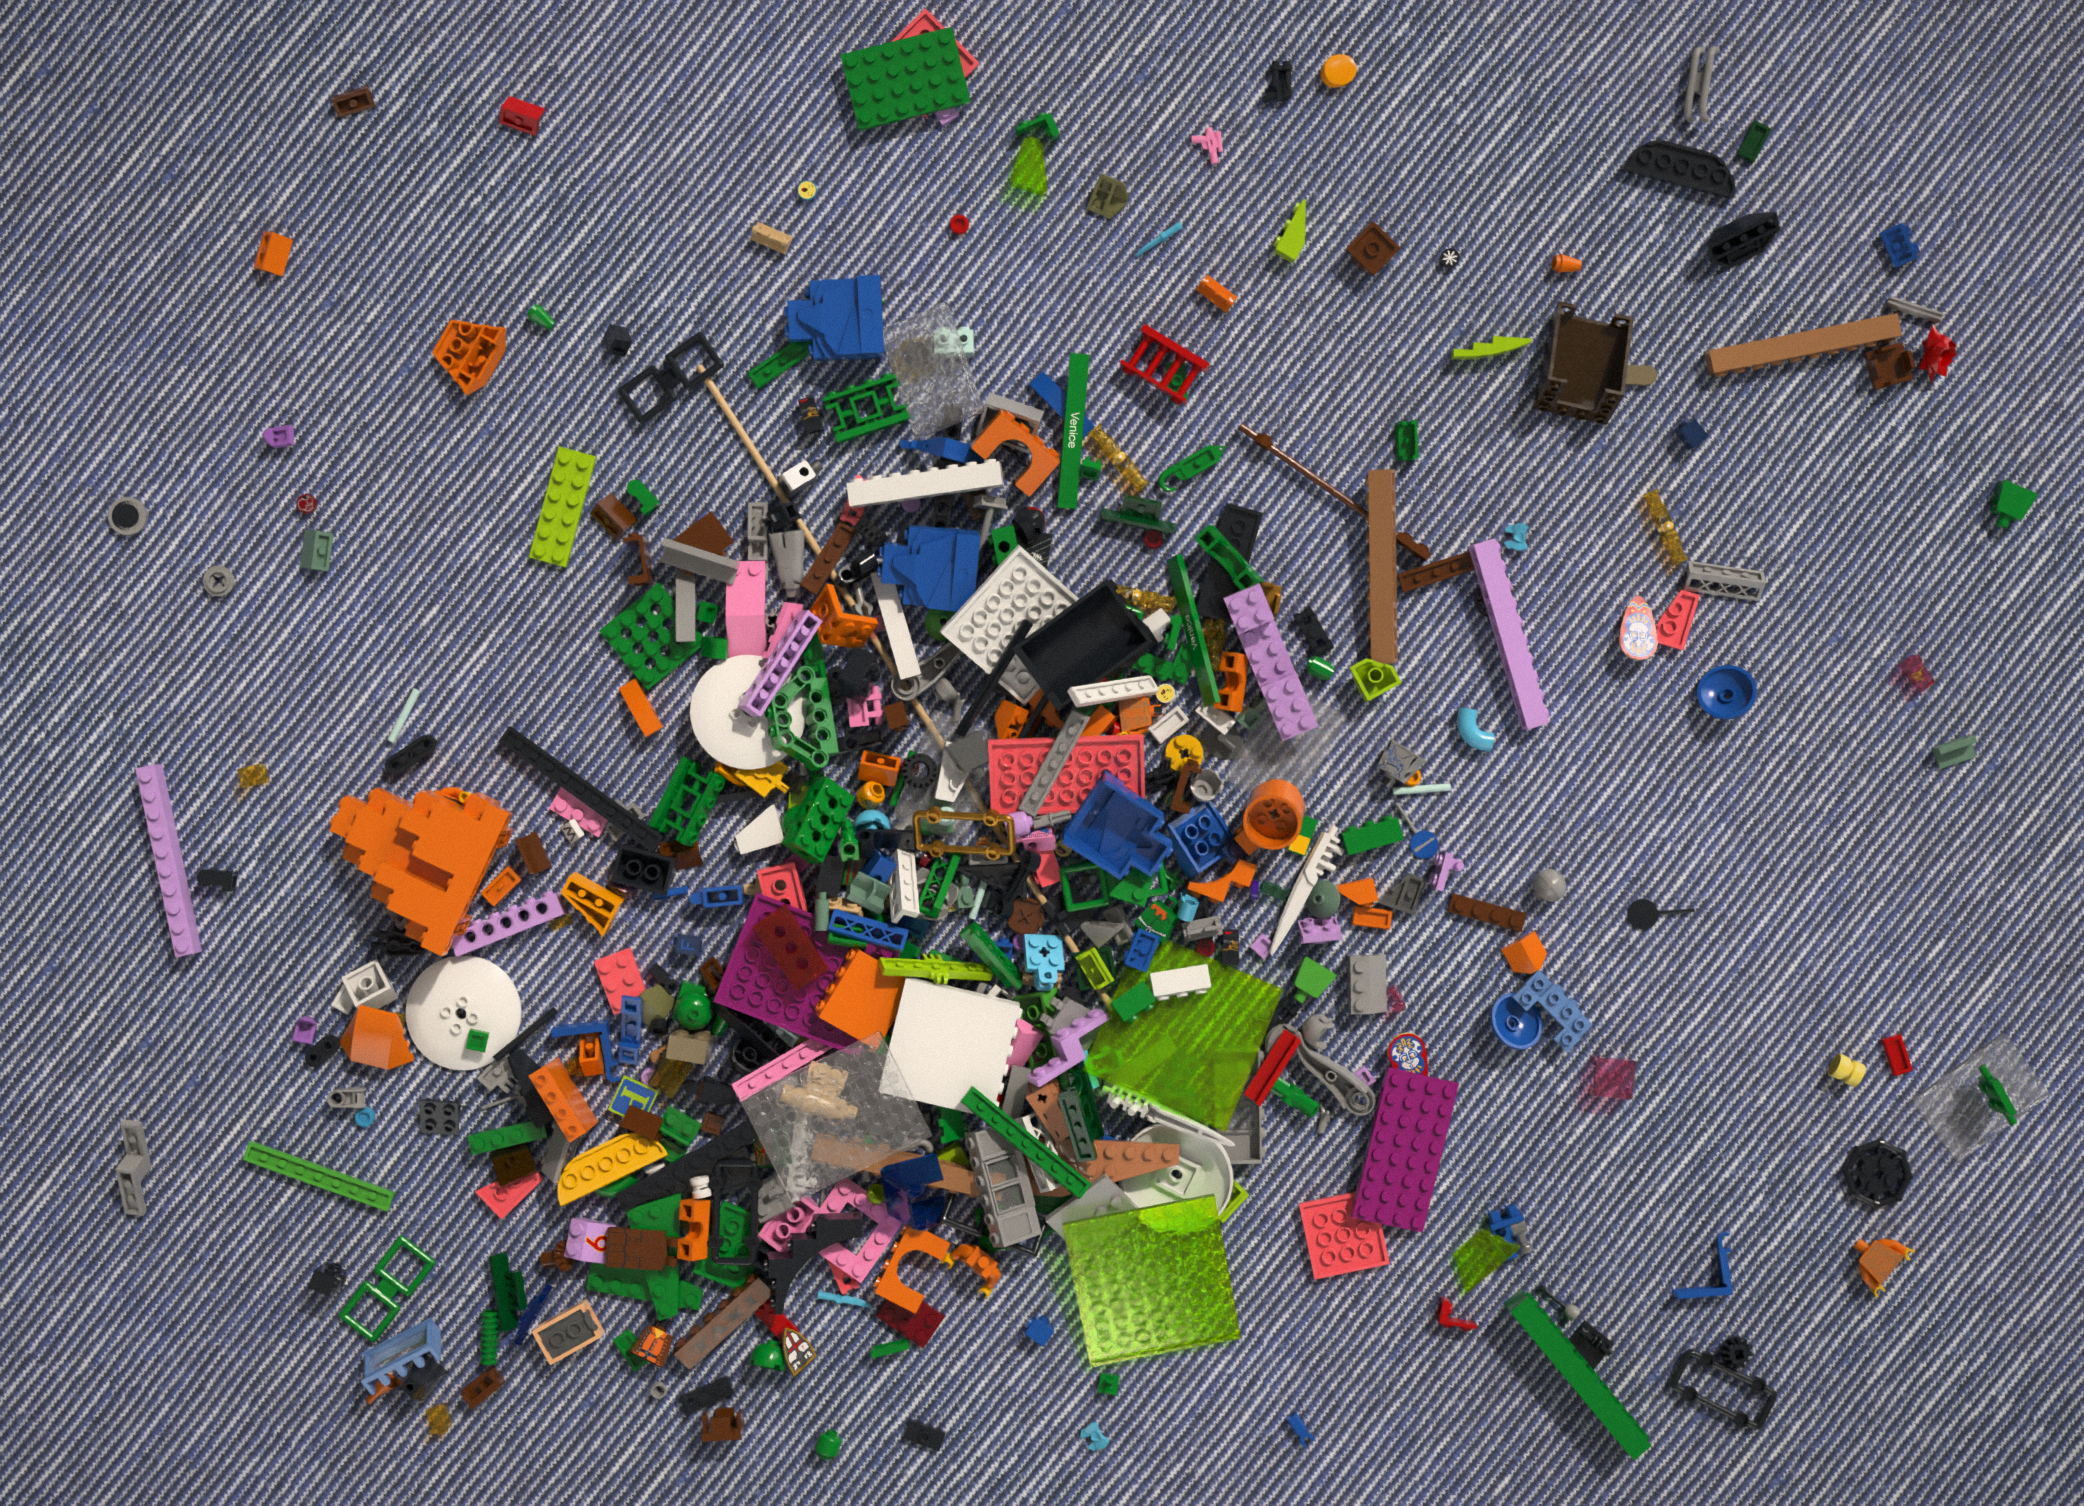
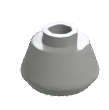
(945, 690)

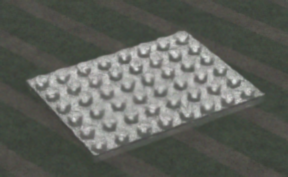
(836, 1116)

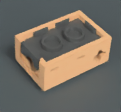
(568, 1331)

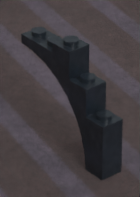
(825, 1231)

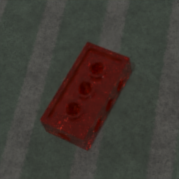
(787, 959)

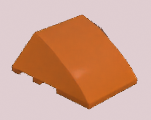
(470, 352)
(376, 1039)

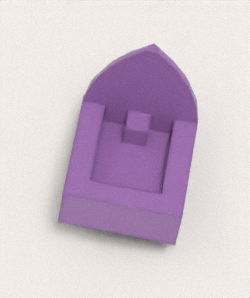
(279, 436)
(305, 1030)

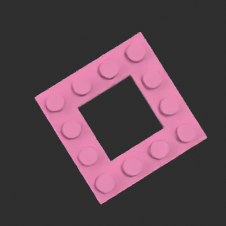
(860, 1264)

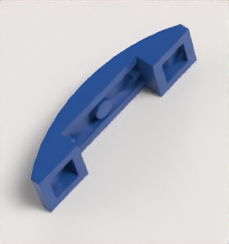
(1055, 398)
(631, 1029)

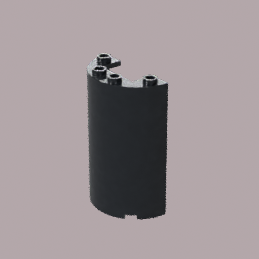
(1083, 643)

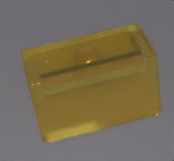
(670, 1075)

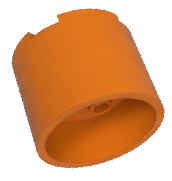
(1269, 828)

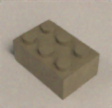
(690, 1045)

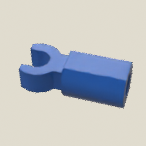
(1298, 1427)

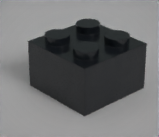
(859, 675)
(830, 875)

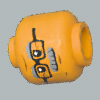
(870, 795)

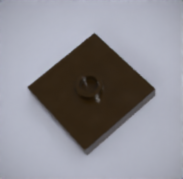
(513, 1163)

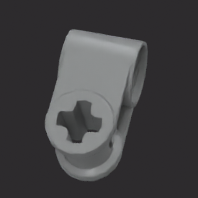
(351, 1097)

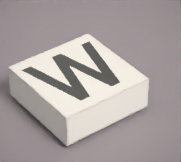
(572, 831)

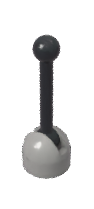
(1570, 1311)

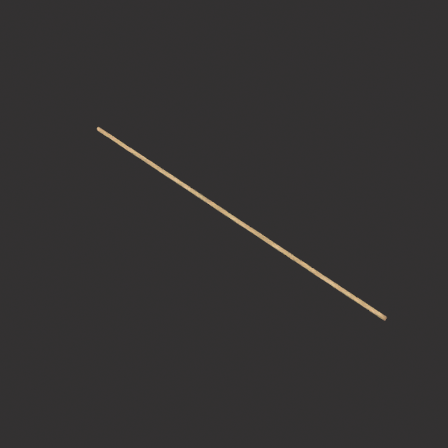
(873, 637)

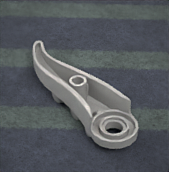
(931, 671)
(1338, 1079)

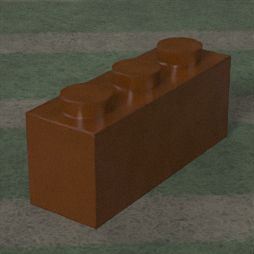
(897, 716)

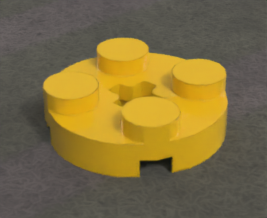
(1180, 743)

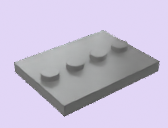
(1100, 1199)

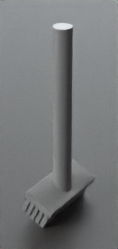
(989, 504)

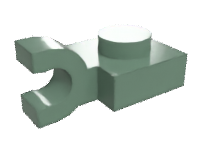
(1251, 715)
(965, 895)

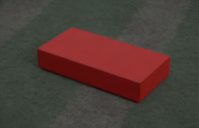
(1896, 1054)

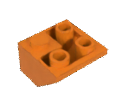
(1011, 720)

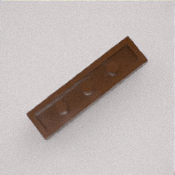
(828, 558)
(1435, 571)
(1486, 912)

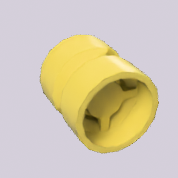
(1843, 1068)

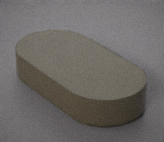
(1641, 375)

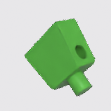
(1311, 979)

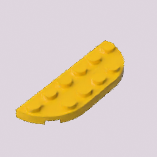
(607, 1164)

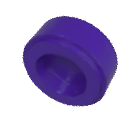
(1254, 890)

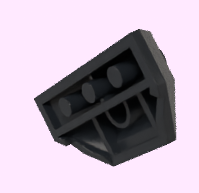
(1742, 239)

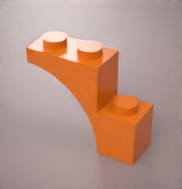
(1241, 874)

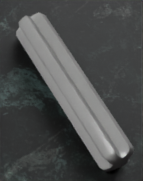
(1914, 309)

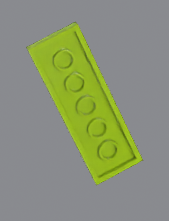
(562, 507)

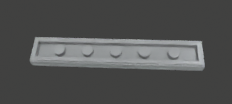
(1053, 762)

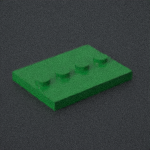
(735, 1230)

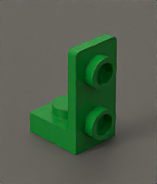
(1050, 126)

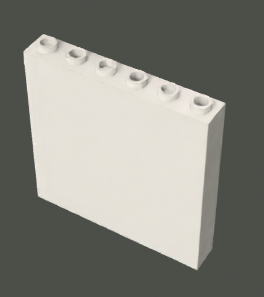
(952, 1041)

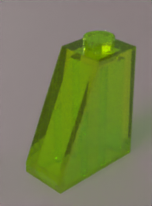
(1029, 169)

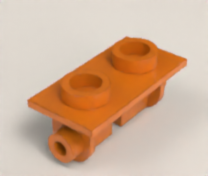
(1216, 293)

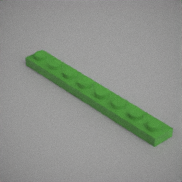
(319, 1175)

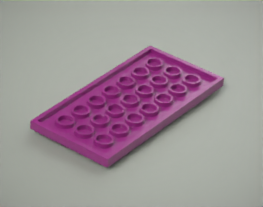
(1404, 1149)

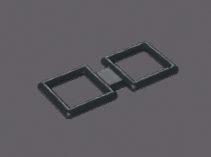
(670, 377)
(979, 1231)

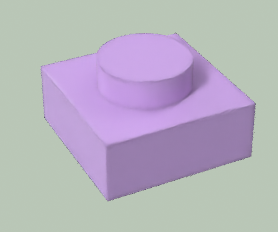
(947, 116)

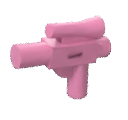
(1210, 143)

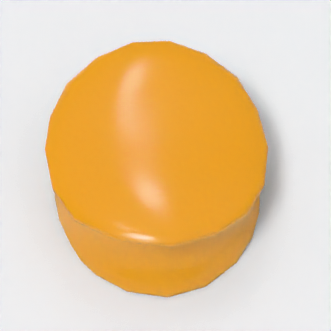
(1338, 70)

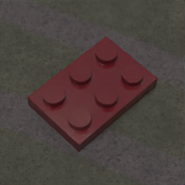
(917, 1326)

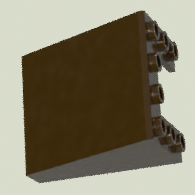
(1583, 366)

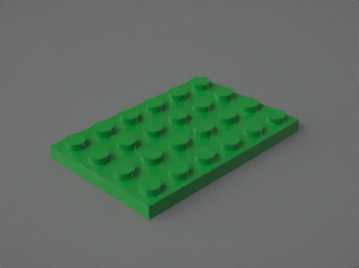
(905, 79)

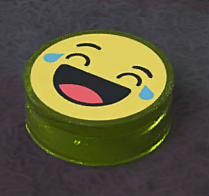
(1062, 850)

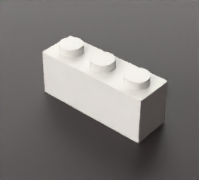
(1180, 982)

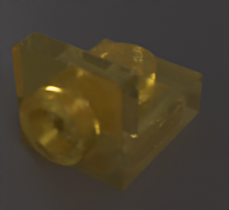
(439, 1419)

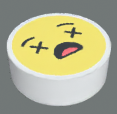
(1166, 693)

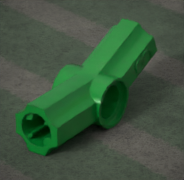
(1295, 1097)

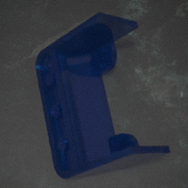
(908, 1180)

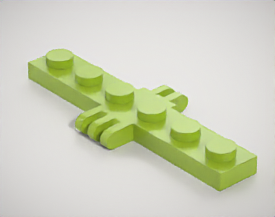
(934, 969)

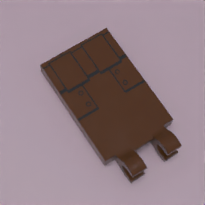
(639, 1248)

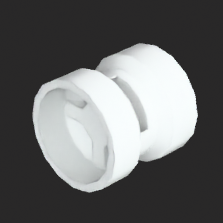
(700, 1187)

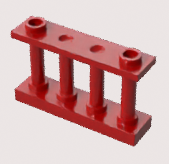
(1165, 346)

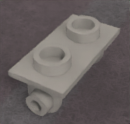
(1202, 928)

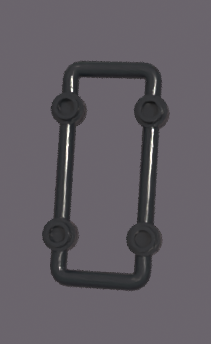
(716, 1240)
(1739, 1418)

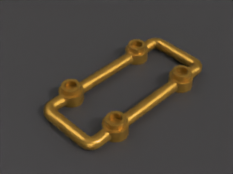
(990, 818)

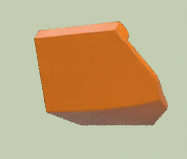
(1525, 954)

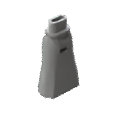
(788, 555)

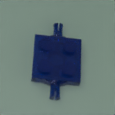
(533, 1308)

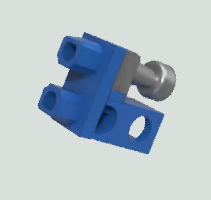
(1510, 1226)

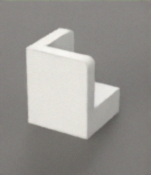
(1156, 622)

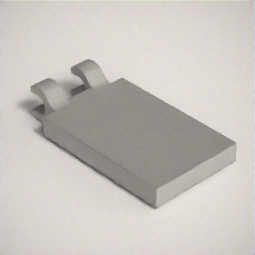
(1066, 1013)

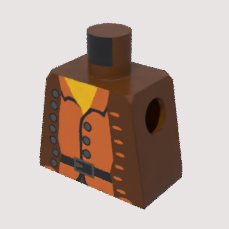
(653, 1343)

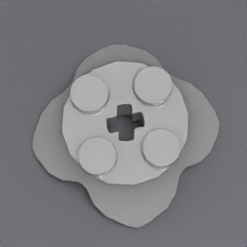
(922, 876)

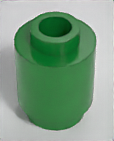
(1319, 668)

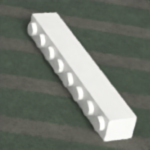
(925, 484)

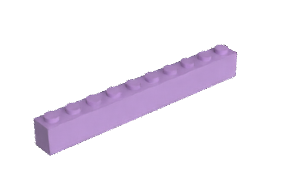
(1509, 634)
(168, 860)

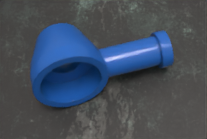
(672, 892)

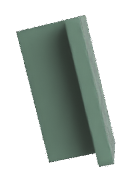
(316, 550)
(1954, 751)

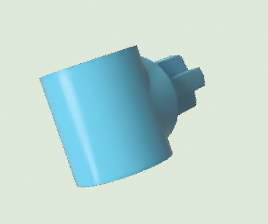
(1187, 906)

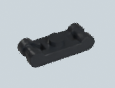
(1313, 631)

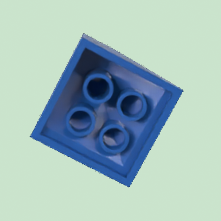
(1198, 838)

